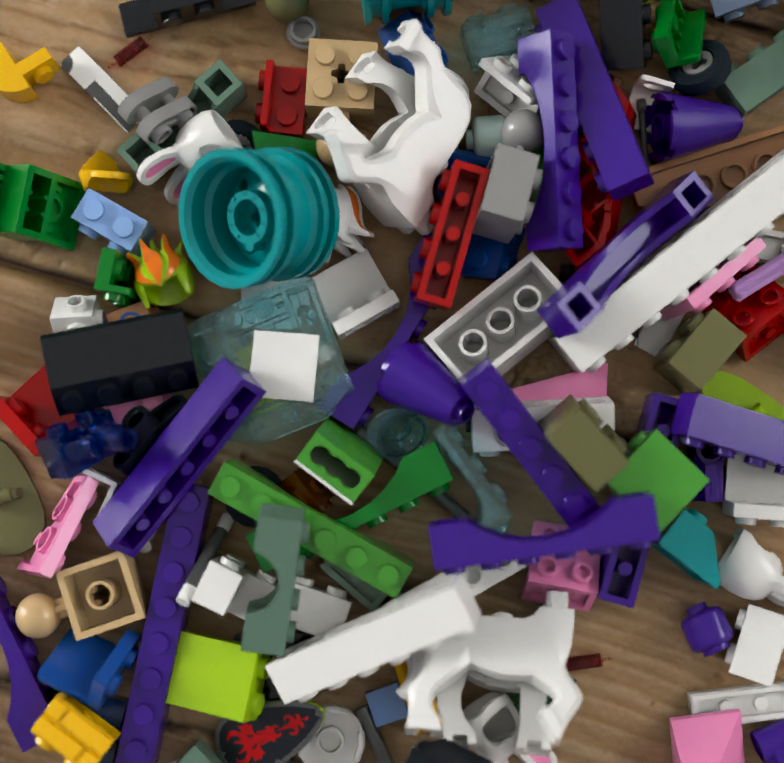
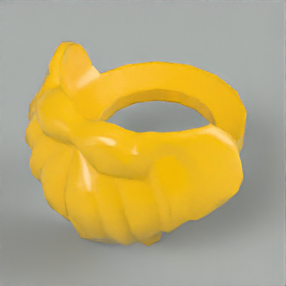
(103, 175)

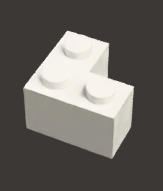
(230, 586)

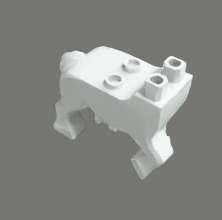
(410, 150)
(503, 657)

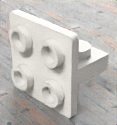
(504, 87)

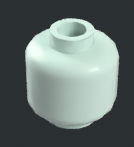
(484, 134)

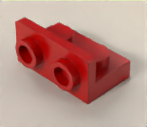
(282, 101)

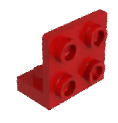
(757, 315)
(31, 411)

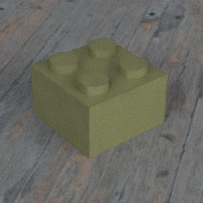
(699, 351)
(586, 446)

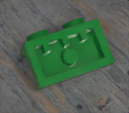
(114, 277)

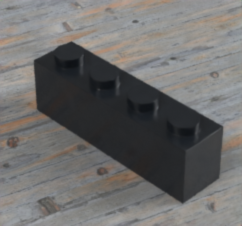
(624, 33)

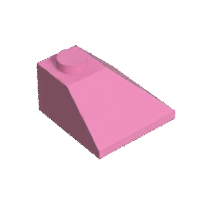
(707, 737)

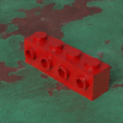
(451, 234)

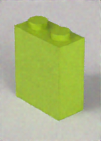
(218, 677)

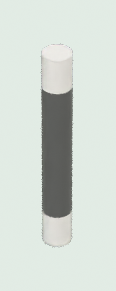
(207, 554)

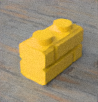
(74, 731)

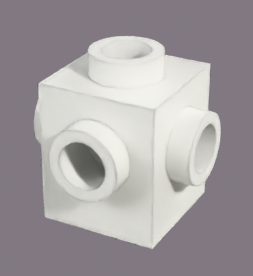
(76, 313)

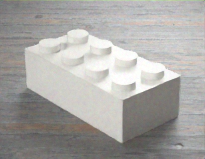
(498, 321)

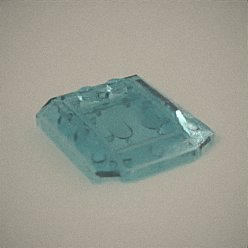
(283, 308)

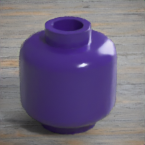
(706, 629)

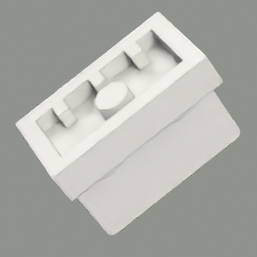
(354, 294)

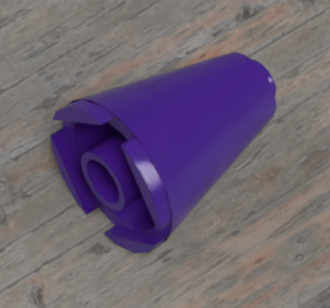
(688, 125)
(424, 385)

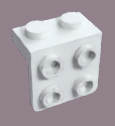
(753, 493)

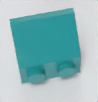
(691, 547)

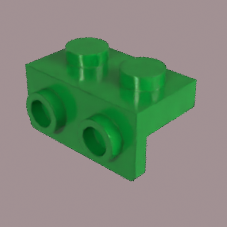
(678, 34)

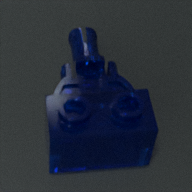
(83, 442)

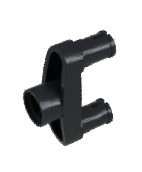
(149, 427)

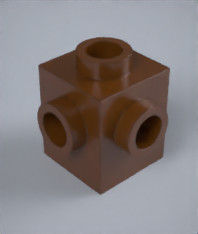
(308, 490)

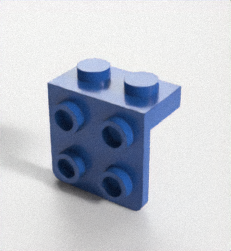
(90, 667)

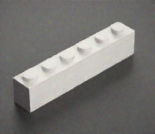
(375, 639)

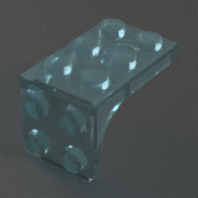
(490, 497)

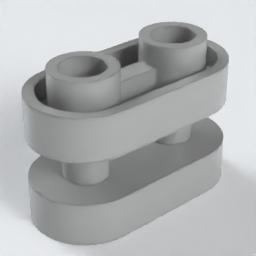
(157, 110)

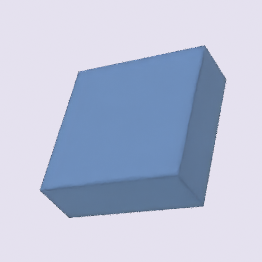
(386, 704)

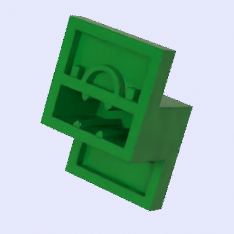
(38, 206)

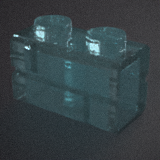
(495, 33)

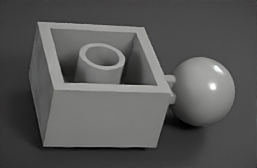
(511, 178)

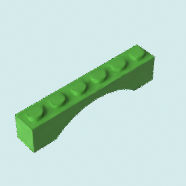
(342, 546)

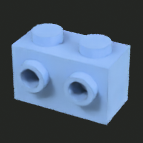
(112, 222)

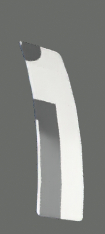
(97, 84)

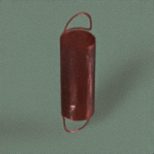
(130, 51)
(584, 662)

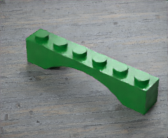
(415, 476)

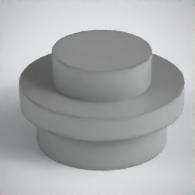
(301, 30)

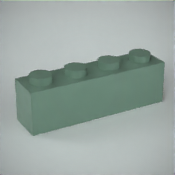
(756, 79)

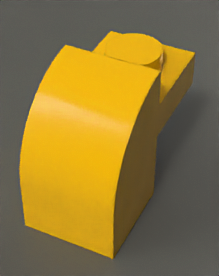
(20, 77)

